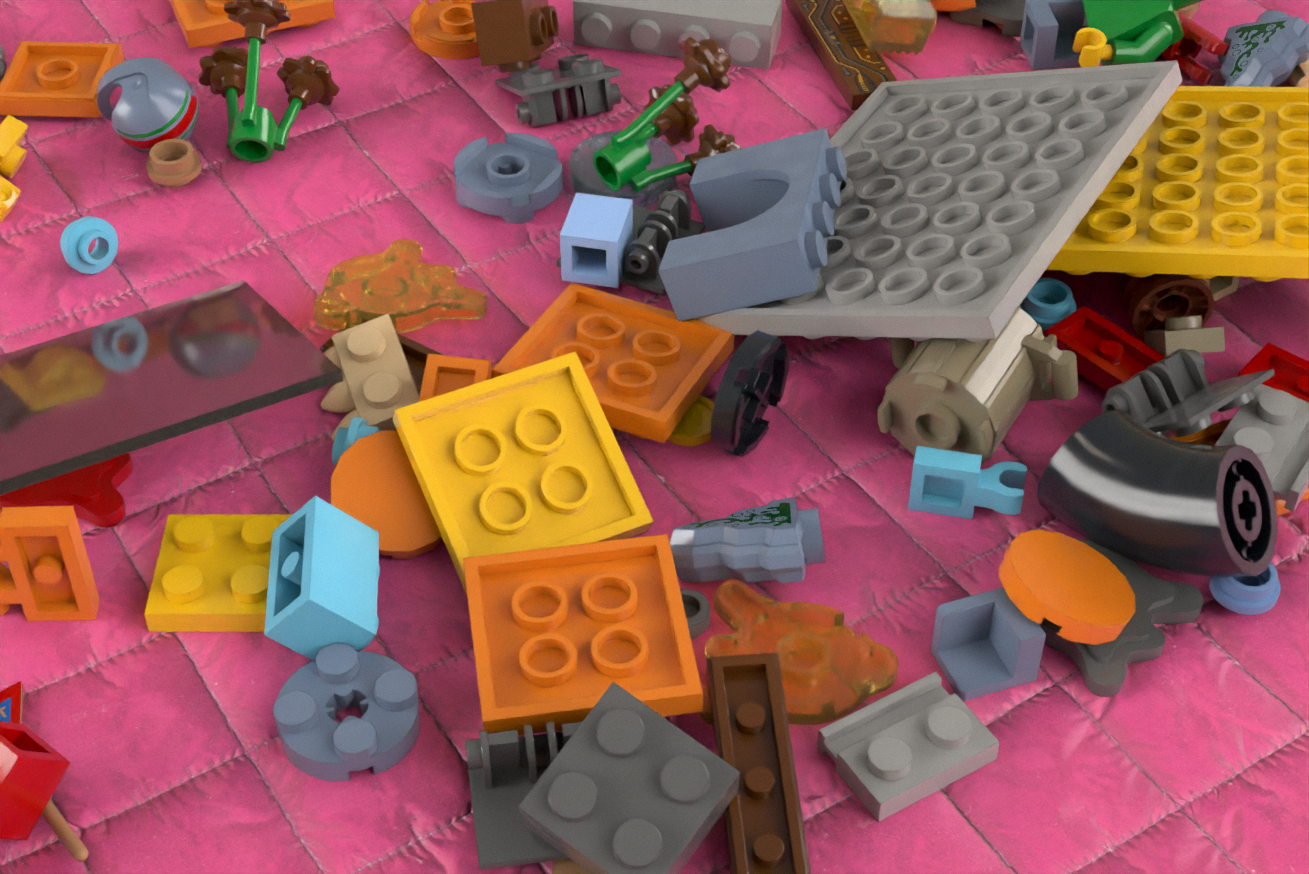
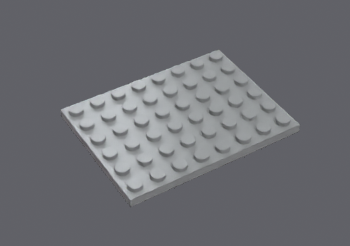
(963, 198)

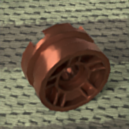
(1162, 296)

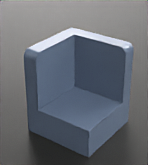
(1050, 32)
(986, 644)

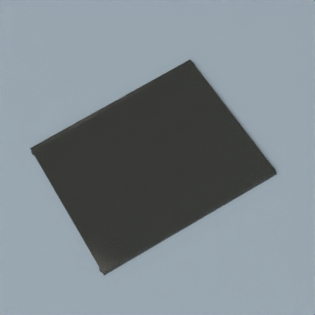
(148, 381)

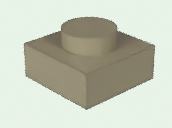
(1185, 333)

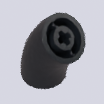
(1163, 498)

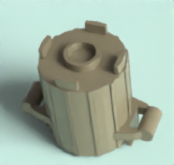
(971, 392)

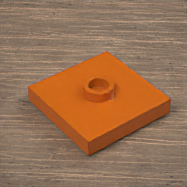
(56, 78)

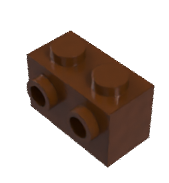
(513, 31)

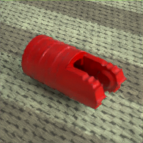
(1189, 47)

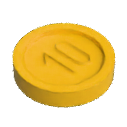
(695, 425)

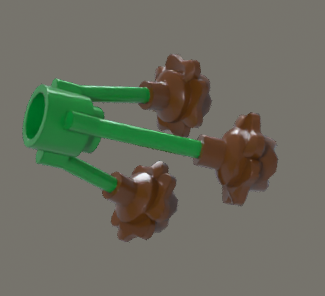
(235, 71)
(672, 115)

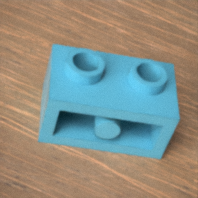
(322, 580)

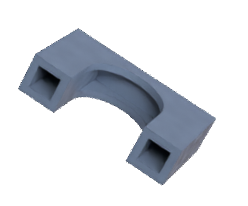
(764, 225)

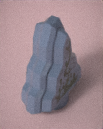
(1265, 50)
(750, 545)

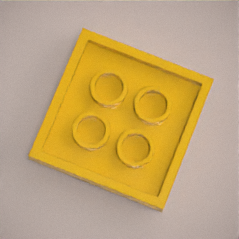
(521, 464)

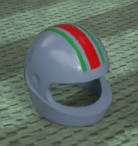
(153, 102)

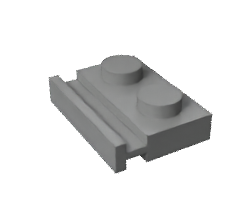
(1278, 433)
(907, 746)

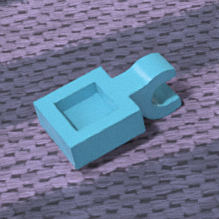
(954, 483)

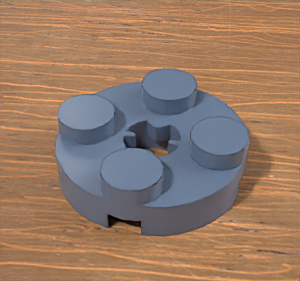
(508, 176)
(340, 680)

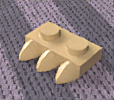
(372, 374)

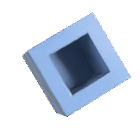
(596, 239)

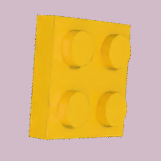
(212, 573)

